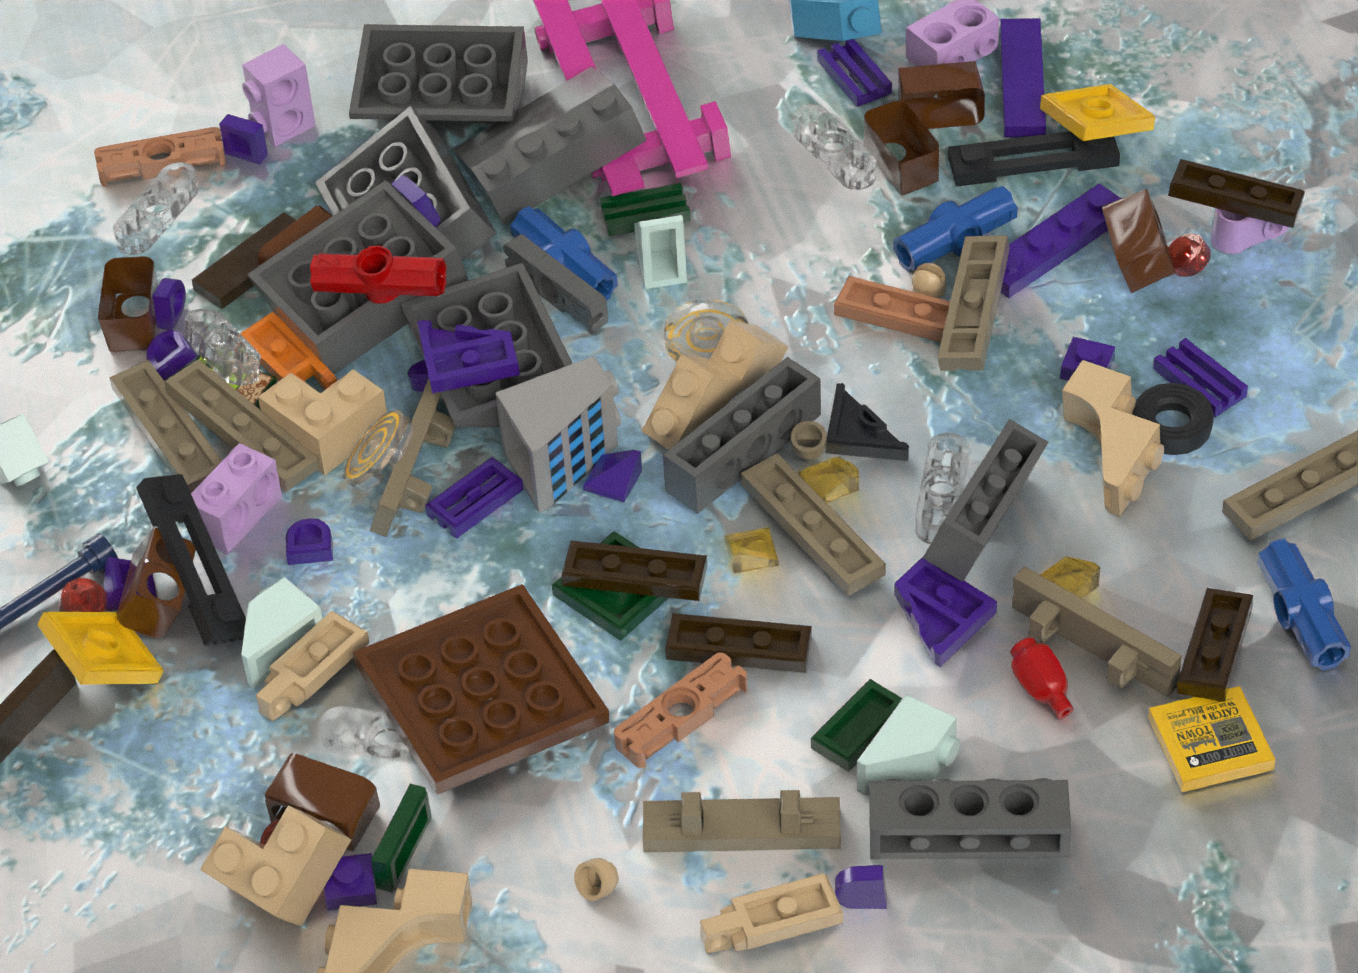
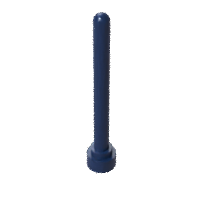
(89, 559)

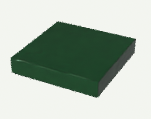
(610, 610)

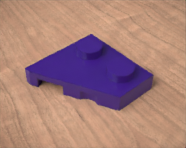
(466, 356)
(942, 608)

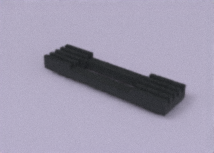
(976, 162)
(217, 614)

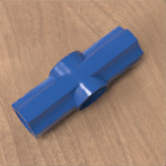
(950, 225)
(566, 247)
(1303, 605)

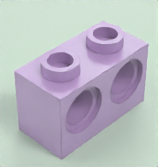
(953, 34)
(278, 94)
(237, 495)

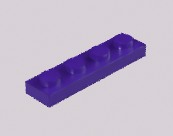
(1056, 239)

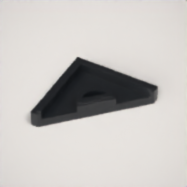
(860, 432)

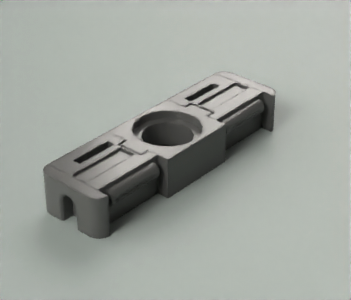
(558, 283)

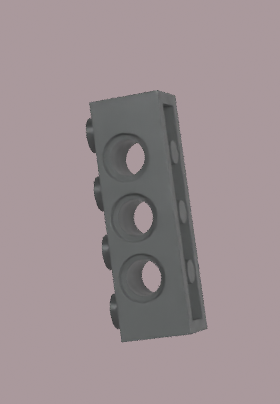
(741, 434)
(985, 500)
(1005, 821)

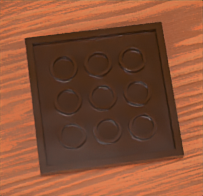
(480, 688)

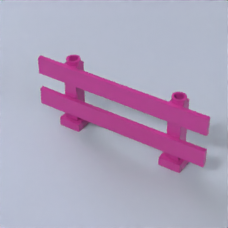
(675, 137)

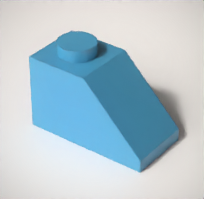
(835, 19)

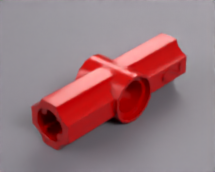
(378, 274)

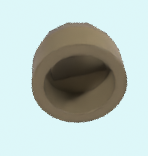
(812, 437)

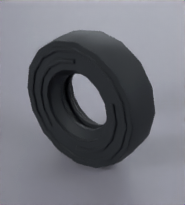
(1183, 399)

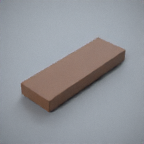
(892, 308)

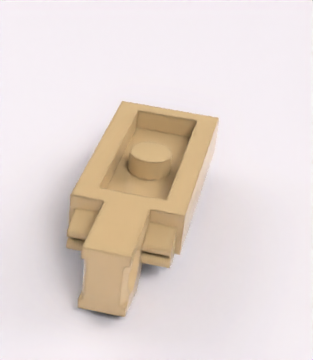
(310, 664)
(773, 915)

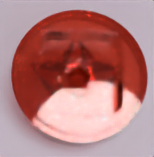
(1189, 254)
(82, 596)

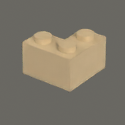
(325, 421)
(286, 871)

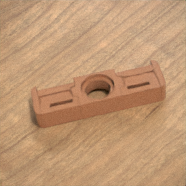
(134, 157)
(656, 727)

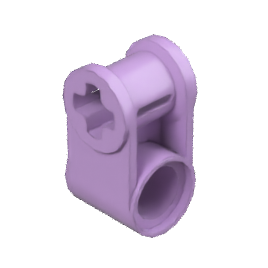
(1237, 232)

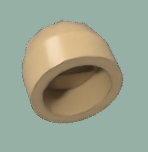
(929, 280)
(592, 873)

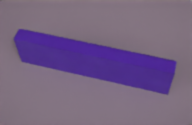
(1022, 77)

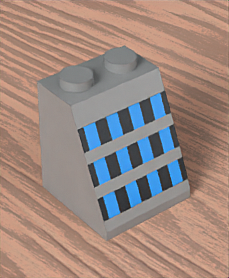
(558, 428)

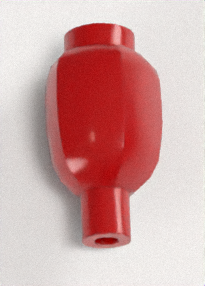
(1041, 675)

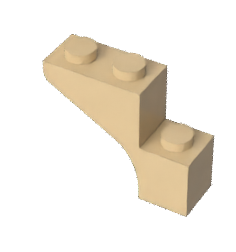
(706, 385)
(1129, 444)
(425, 912)

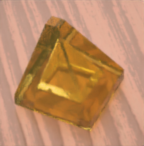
(832, 478)
(751, 550)
(1074, 575)

